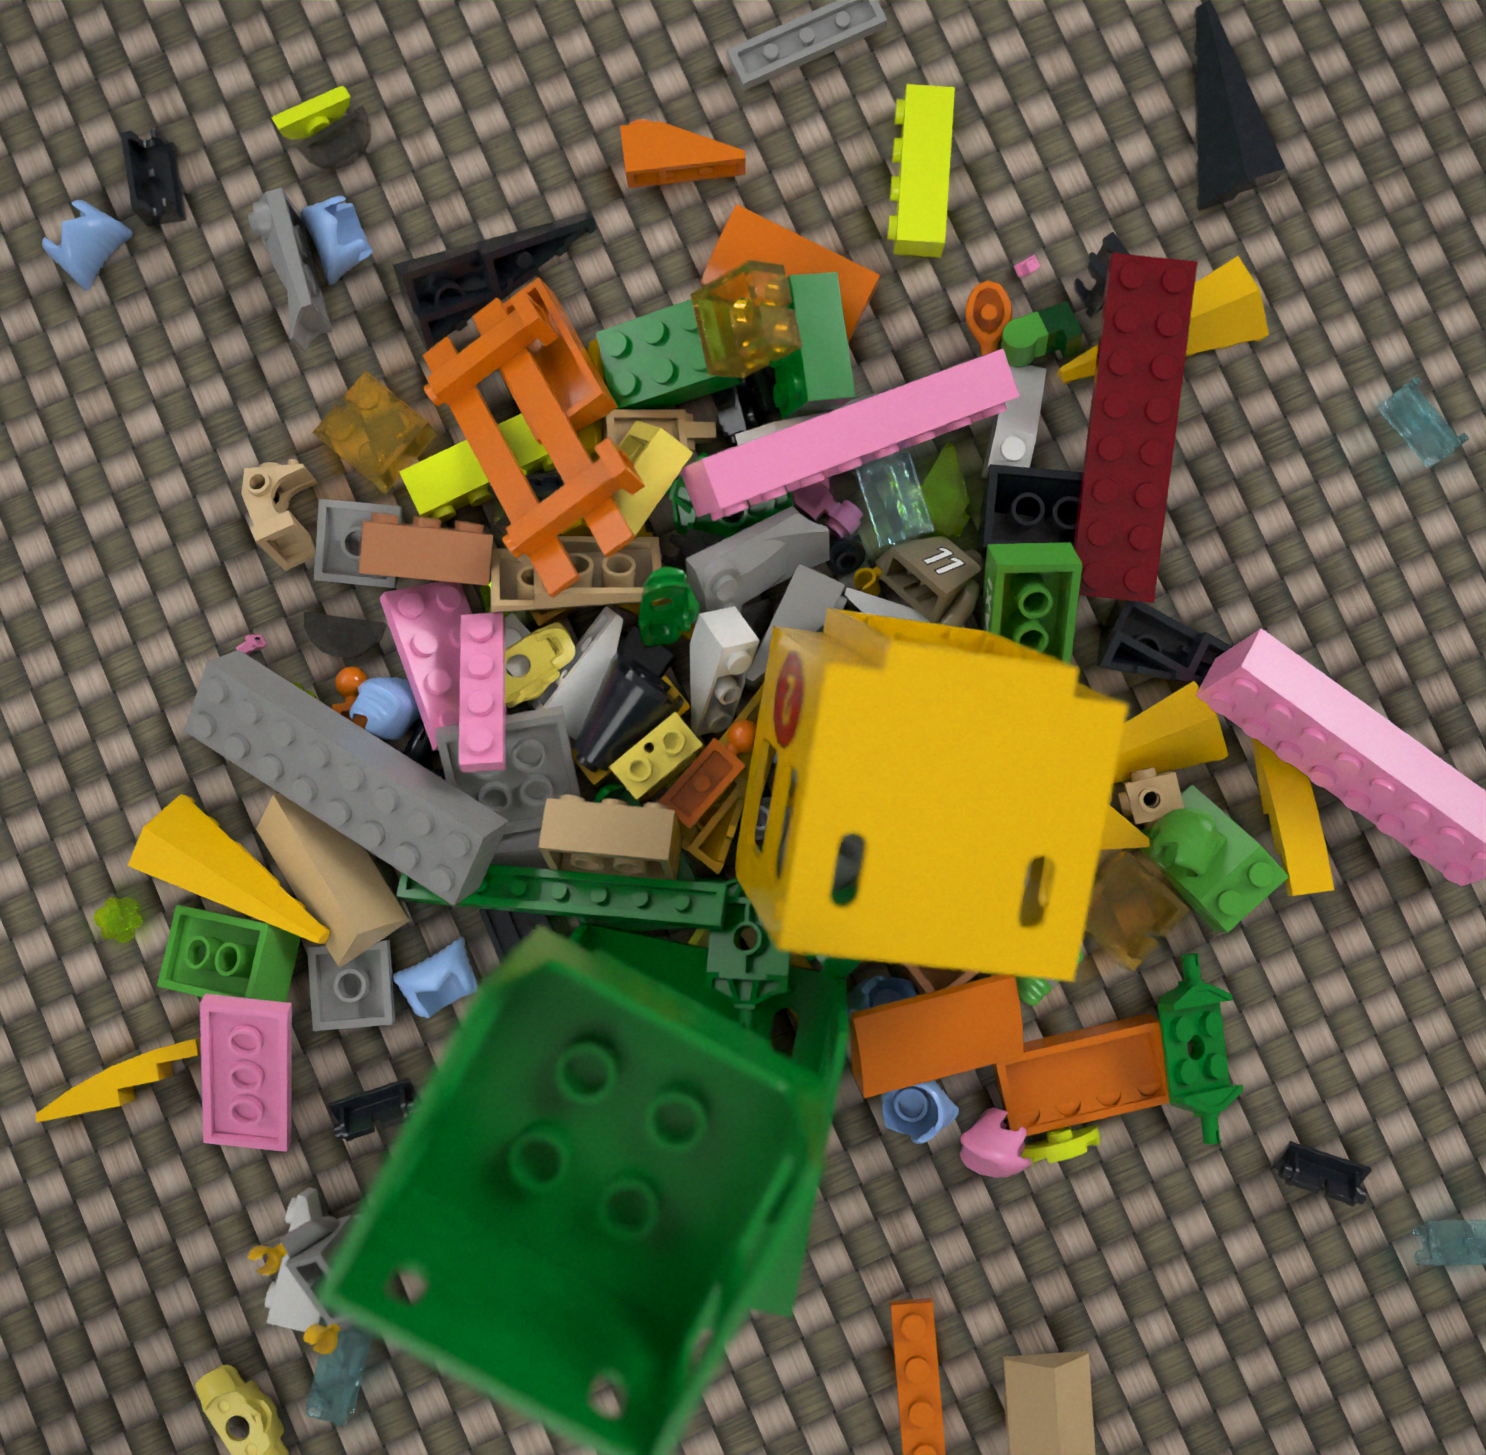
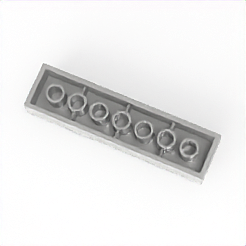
(345, 776)

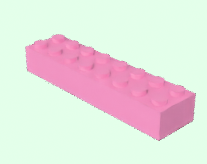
(849, 436)
(1352, 753)

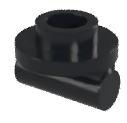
(846, 555)

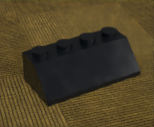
(1028, 506)

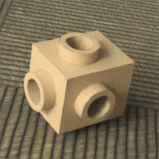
(1166, 796)

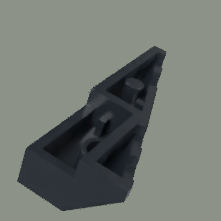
(1231, 131)
(457, 283)
(1155, 645)

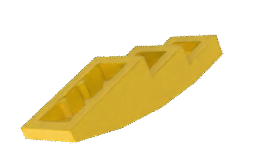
(1293, 822)
(115, 1084)

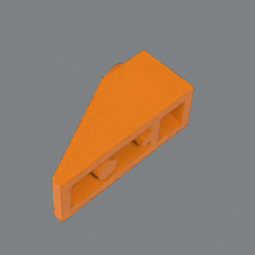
(668, 154)

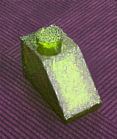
(946, 495)

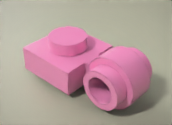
(816, 500)

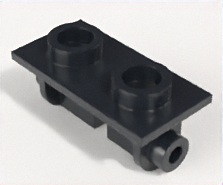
(743, 412)
(388, 1103)
(1310, 1167)

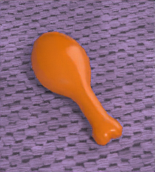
(987, 314)

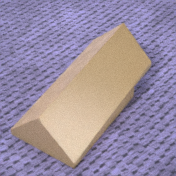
(602, 581)
(331, 878)
(1049, 1404)

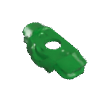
(665, 623)

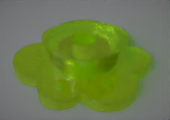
(108, 920)

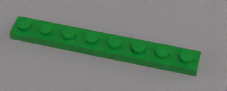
(589, 896)

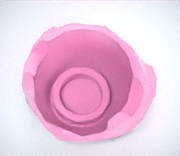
(992, 1148)

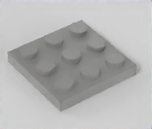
(536, 767)

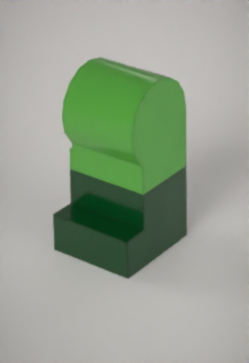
(1041, 334)

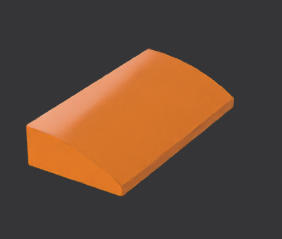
(759, 239)
(565, 365)
(936, 1034)
(1084, 1075)

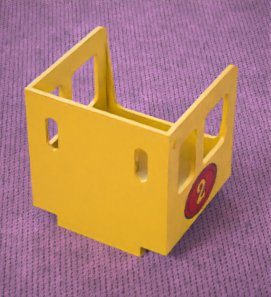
(957, 774)

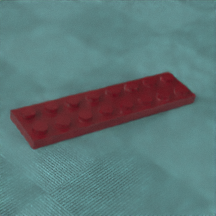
(1133, 424)

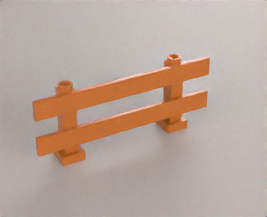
(587, 484)

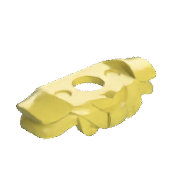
(547, 652)
(227, 1395)

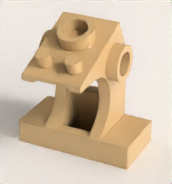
(274, 525)

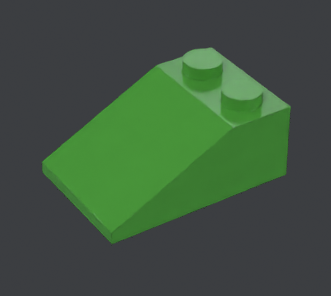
(1235, 878)
(227, 956)

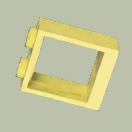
(658, 462)
(650, 769)

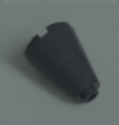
(623, 712)

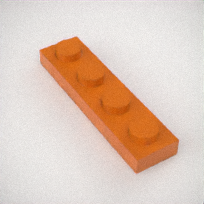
(917, 1377)

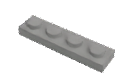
(804, 40)

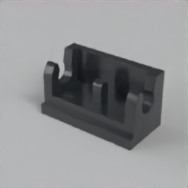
(153, 178)
(1097, 268)

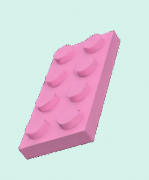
(427, 637)
(246, 1072)

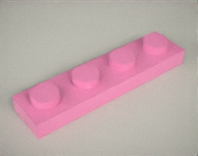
(482, 693)

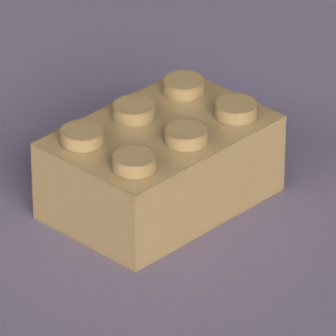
(611, 838)

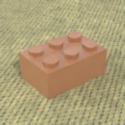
(425, 549)

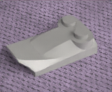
(289, 248)
(755, 560)

